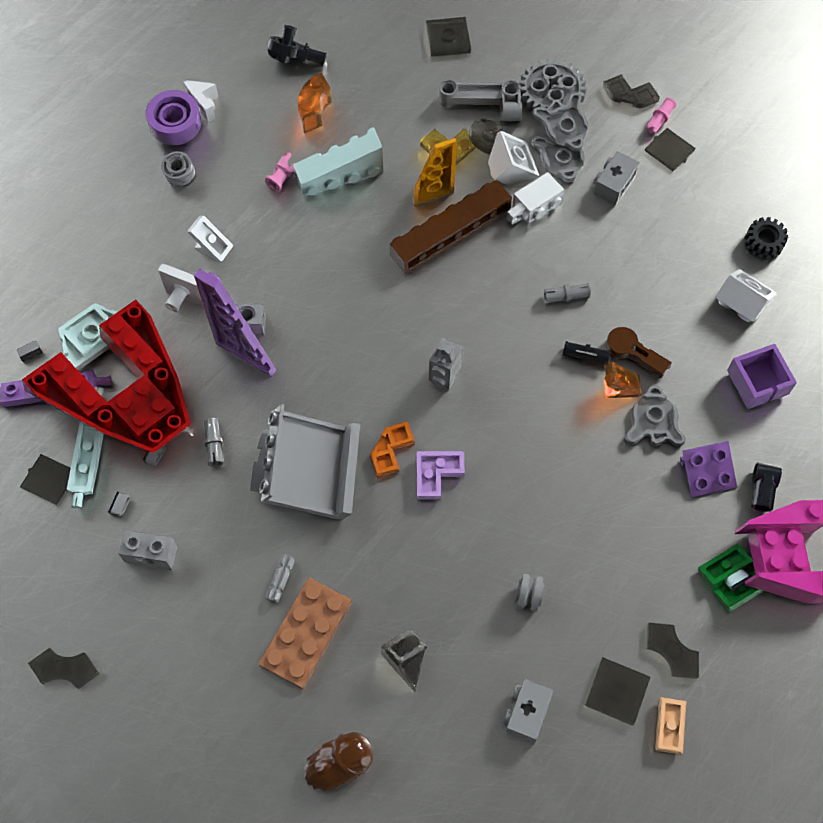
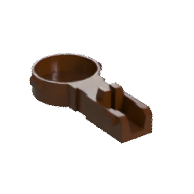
(620, 343)

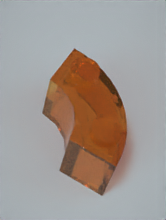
(312, 101)

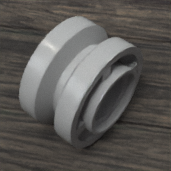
(172, 162)
(530, 592)

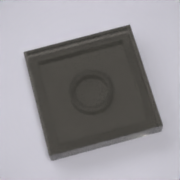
(448, 36)
(617, 691)

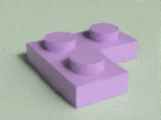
(433, 466)

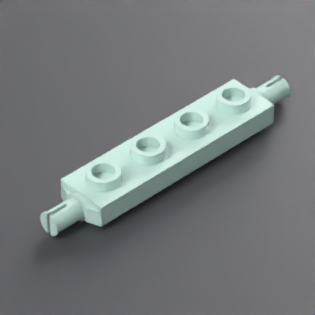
(85, 462)

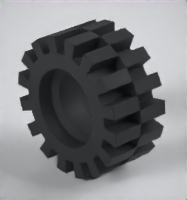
(770, 228)

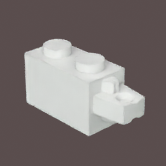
(536, 199)

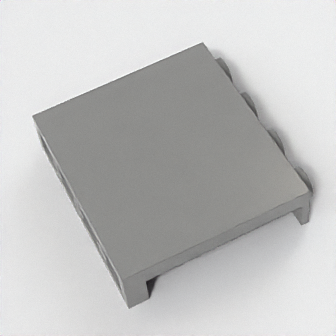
(310, 464)

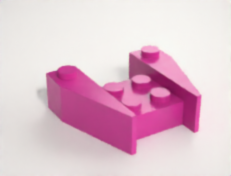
(781, 552)

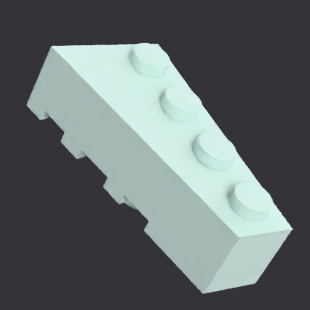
(341, 164)

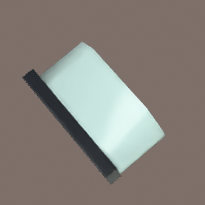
(737, 580)

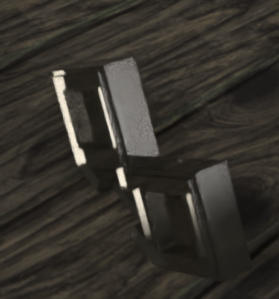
(640, 97)

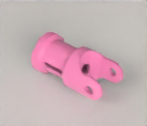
(280, 174)

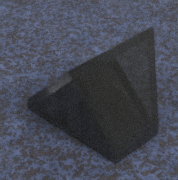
(405, 656)

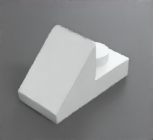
(204, 95)
(209, 239)

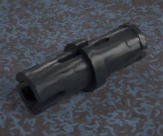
(602, 355)

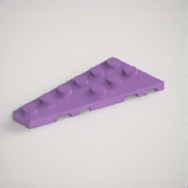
(228, 324)

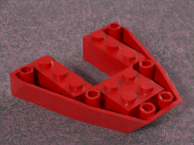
(144, 412)

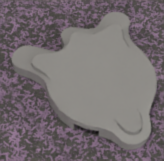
(564, 123)
(559, 160)
(656, 419)

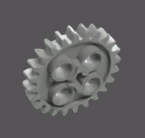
(544, 77)

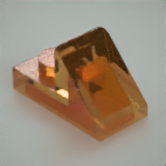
(621, 382)

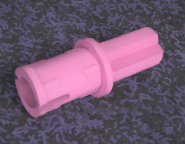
(661, 115)

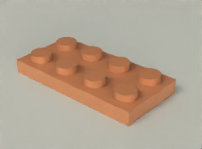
(305, 633)

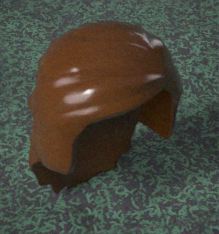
(338, 761)

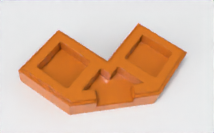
(391, 439)

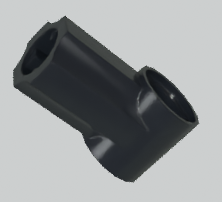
(765, 480)

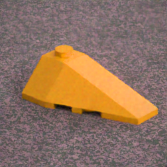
(437, 174)

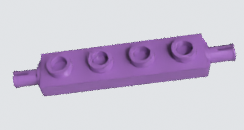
(14, 394)

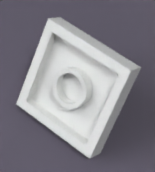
(180, 286)

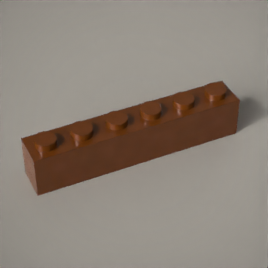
(450, 226)

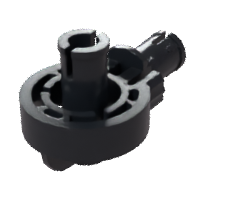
(288, 51)

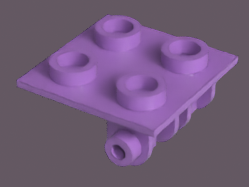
(709, 468)

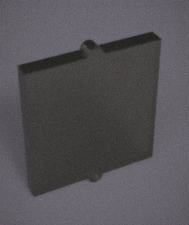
(670, 149)
(47, 479)

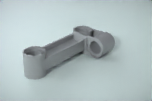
(503, 94)

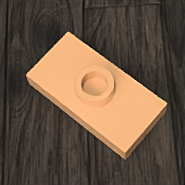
(670, 726)

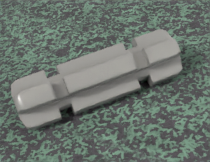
(280, 578)

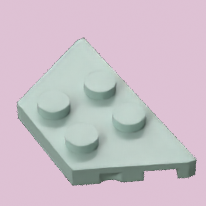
(81, 335)

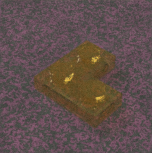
(464, 144)

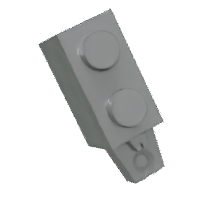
(445, 363)

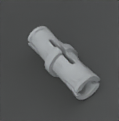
(567, 293)
(213, 442)

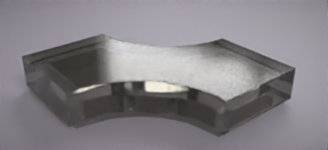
(682, 660)
(75, 669)

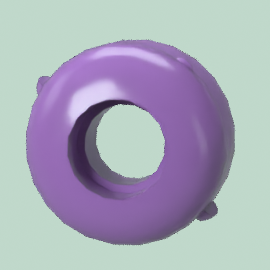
(171, 106)

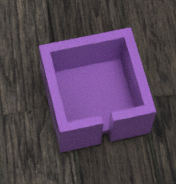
(761, 376)

